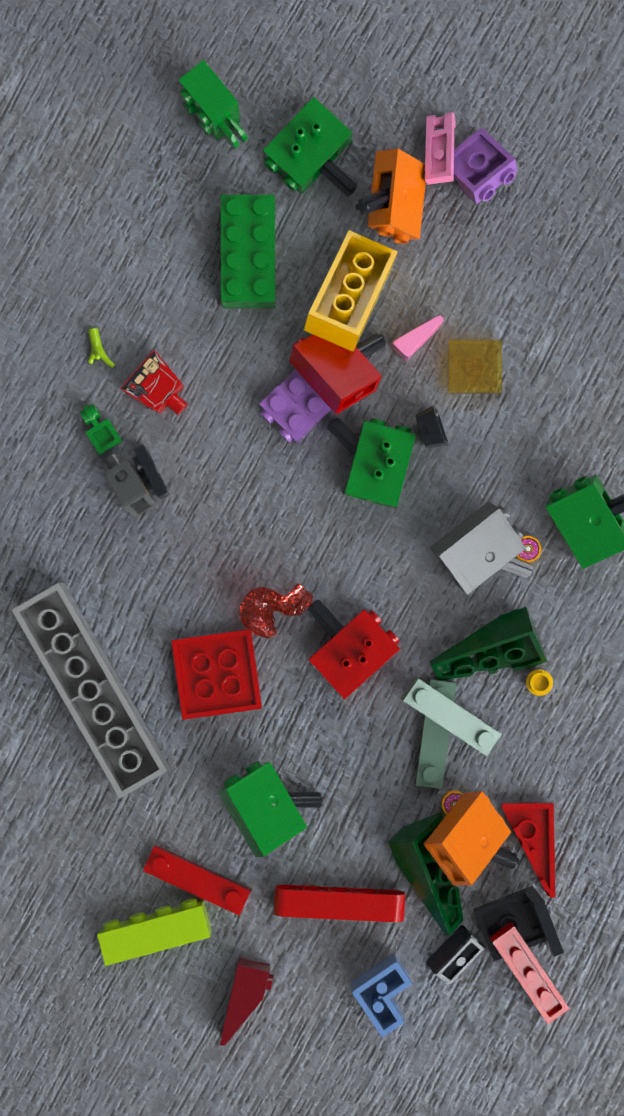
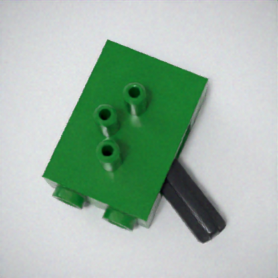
(379, 460)

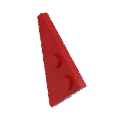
(535, 831)

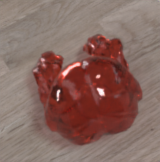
(261, 602)

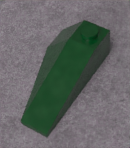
(500, 644)
(425, 874)

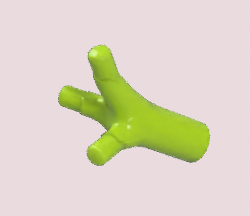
(96, 348)

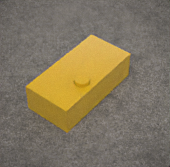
(350, 291)

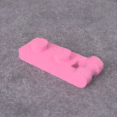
(439, 148)

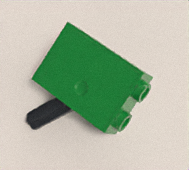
(264, 808)

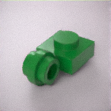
(103, 434)

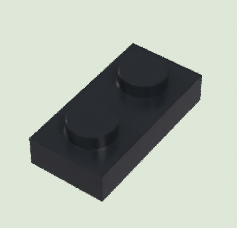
(145, 463)

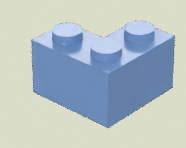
(376, 991)

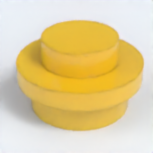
(539, 682)

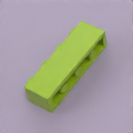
(154, 932)

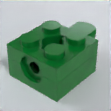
(212, 104)

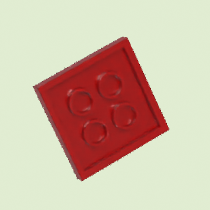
(216, 674)

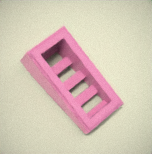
(410, 342)

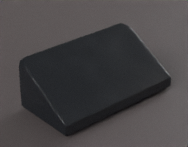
(455, 955)

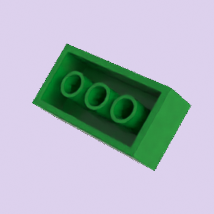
(248, 251)

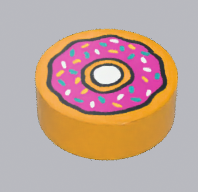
(532, 550)
(449, 800)

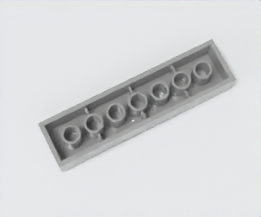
(91, 689)

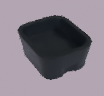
(431, 428)

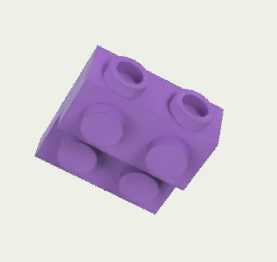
(482, 166)
(294, 408)

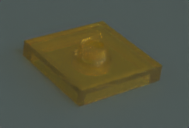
(474, 366)

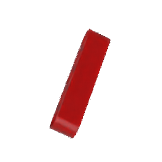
(339, 903)

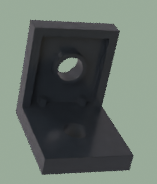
(530, 919)

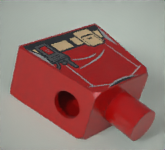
(155, 386)

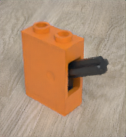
(396, 196)
(470, 839)

